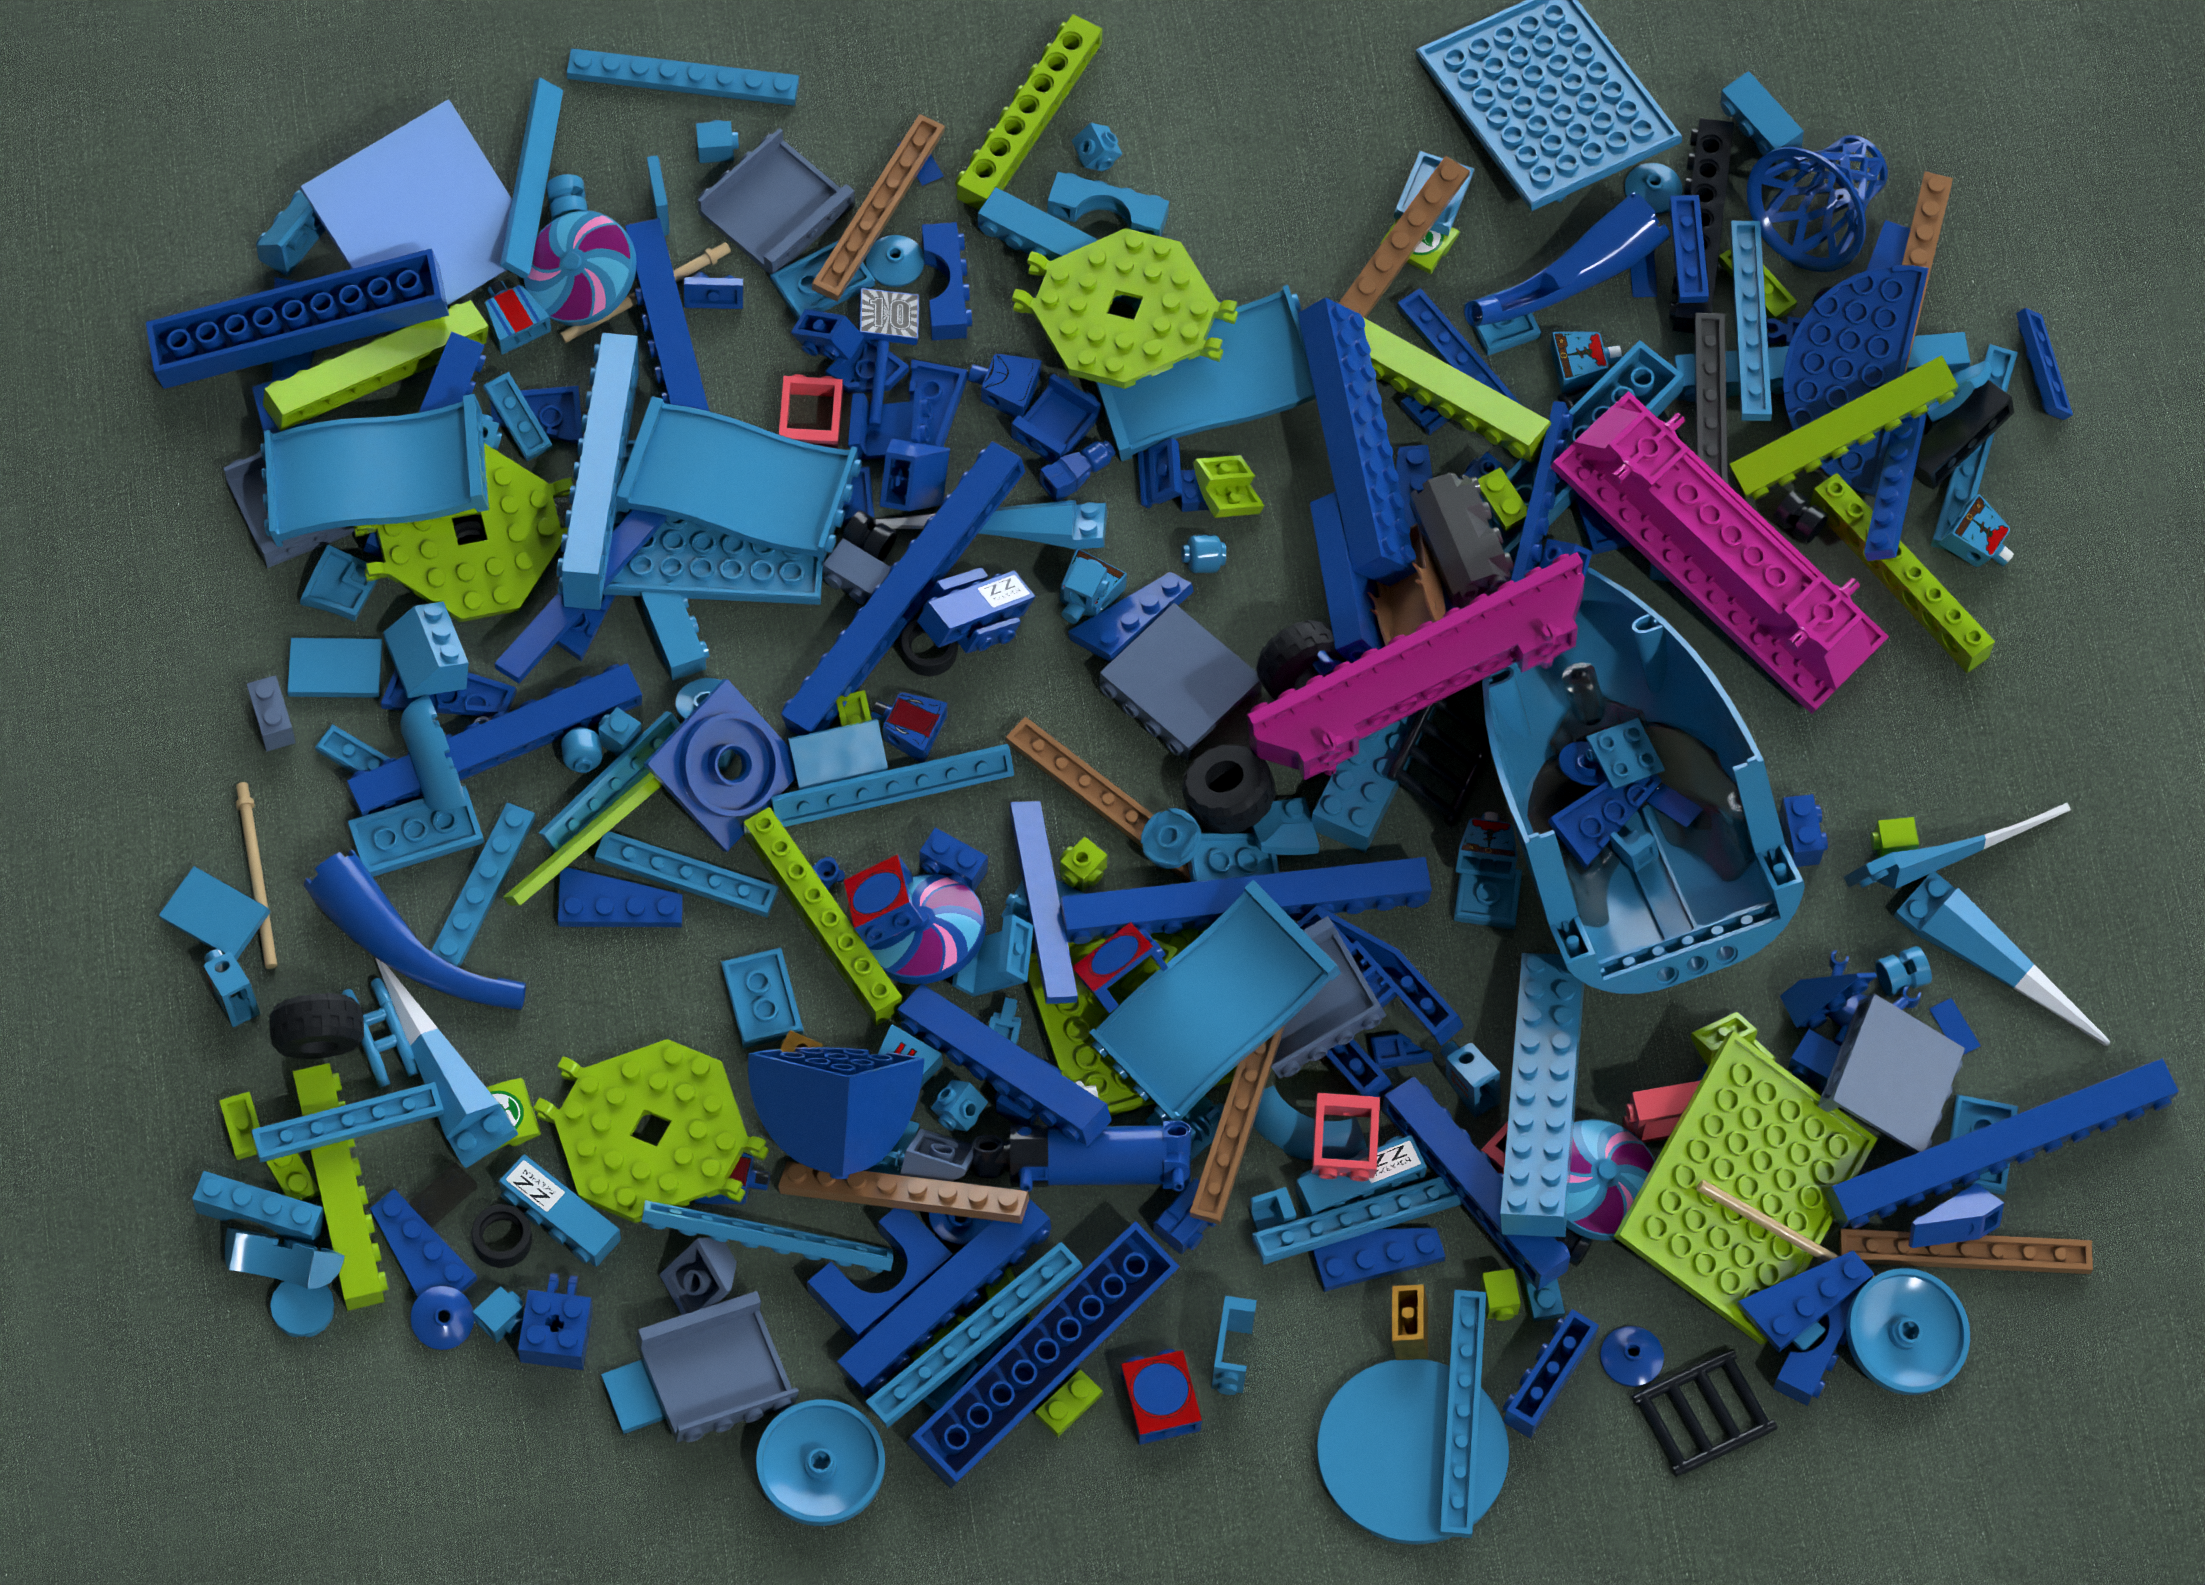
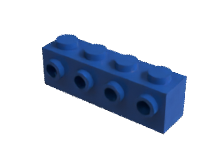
(1551, 1373)

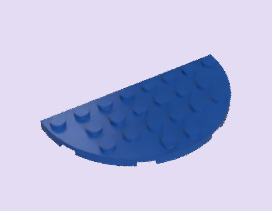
(1848, 347)

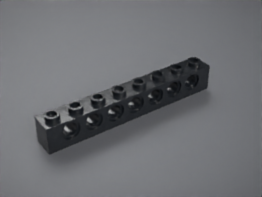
(1716, 137)

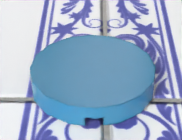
(1171, 838)
(301, 1310)

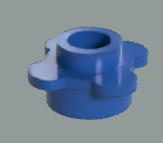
(828, 865)

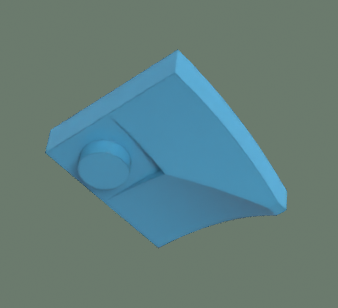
(1967, 381)
(338, 584)
(1286, 829)

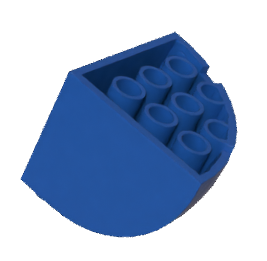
(835, 1104)

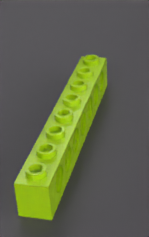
(1075, 34)
(1906, 578)
(822, 916)

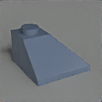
(937, 1157)
(700, 1275)

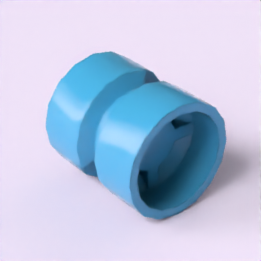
(566, 195)
(1907, 969)

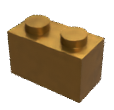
(1410, 1322)

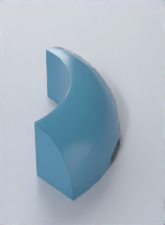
(427, 750)
(1295, 1131)
(290, 1261)

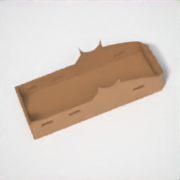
(1413, 599)

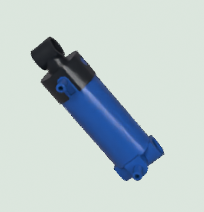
(1115, 1157)

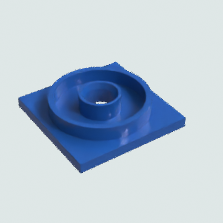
(690, 769)

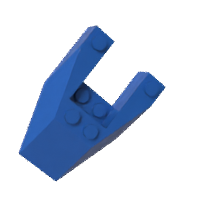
(1389, 977)

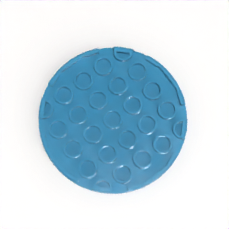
(1386, 1450)

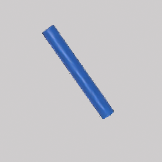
(879, 383)

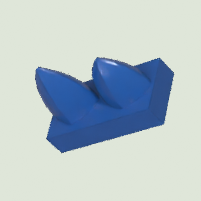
(713, 292)

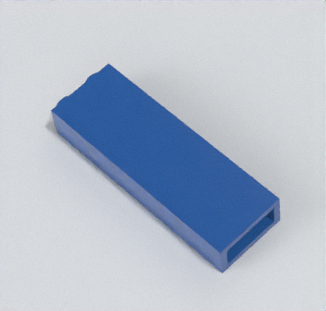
(1352, 623)

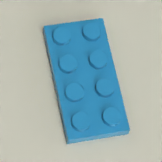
(413, 834)

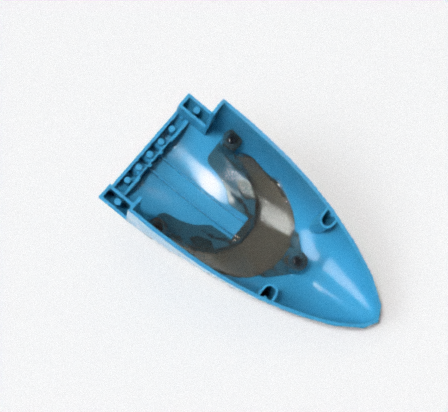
(1718, 883)

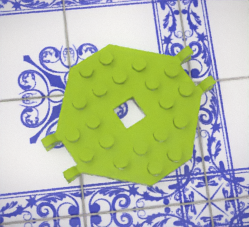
(1113, 349)
(482, 575)
(692, 1156)

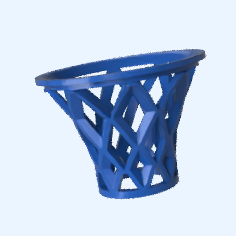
(1853, 198)

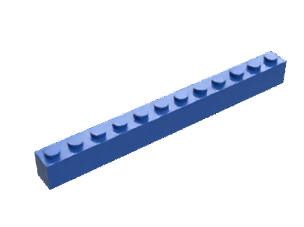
(904, 590)
(1203, 902)
(2001, 1144)

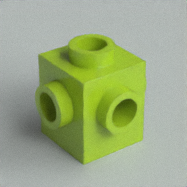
(1082, 864)

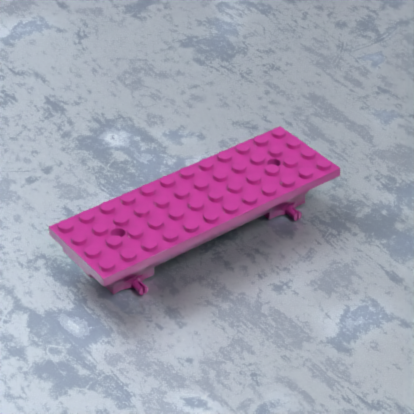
(1720, 551)
(1518, 624)

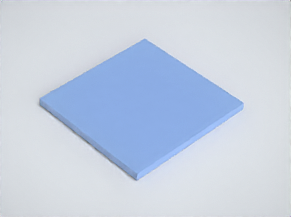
(417, 194)

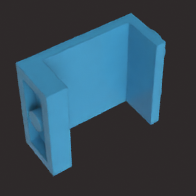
(1000, 960)
(1237, 1317)

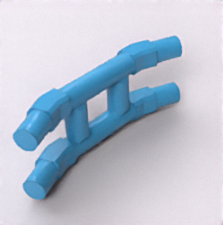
(398, 1037)

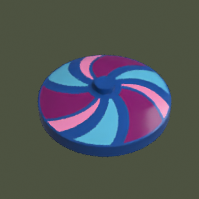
(944, 940)

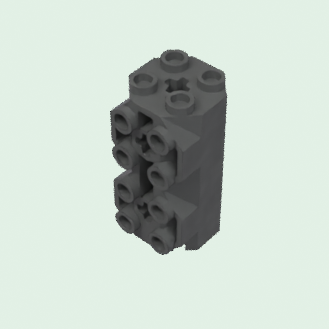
(1460, 537)

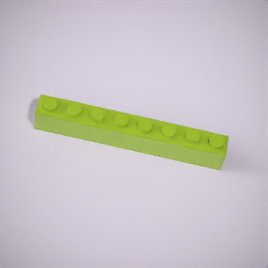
(369, 367)
(1456, 394)
(1844, 427)
(341, 1195)

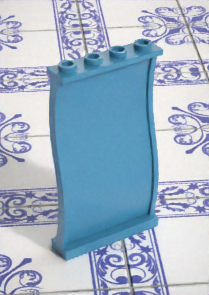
(1258, 376)
(374, 470)
(738, 479)
(1214, 1003)

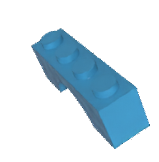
(1077, 196)
(232, 1199)

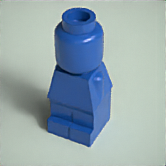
(1074, 469)

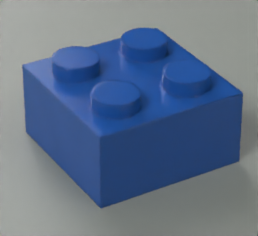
(1191, 495)

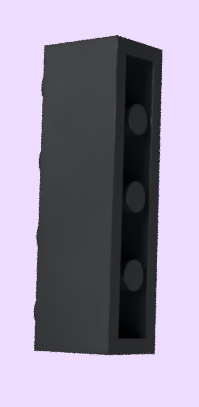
(1961, 433)

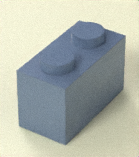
(854, 571)
(271, 713)

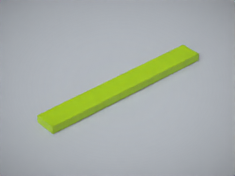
(582, 840)

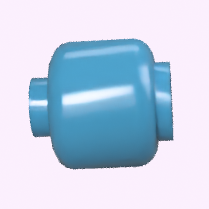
(1204, 553)
(580, 749)

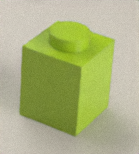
(1894, 836)
(1501, 1294)

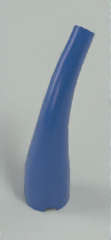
(1601, 253)
(366, 915)

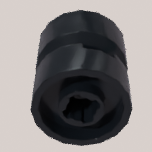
(1802, 518)
(869, 536)

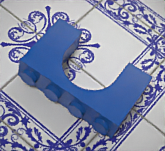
(861, 1311)

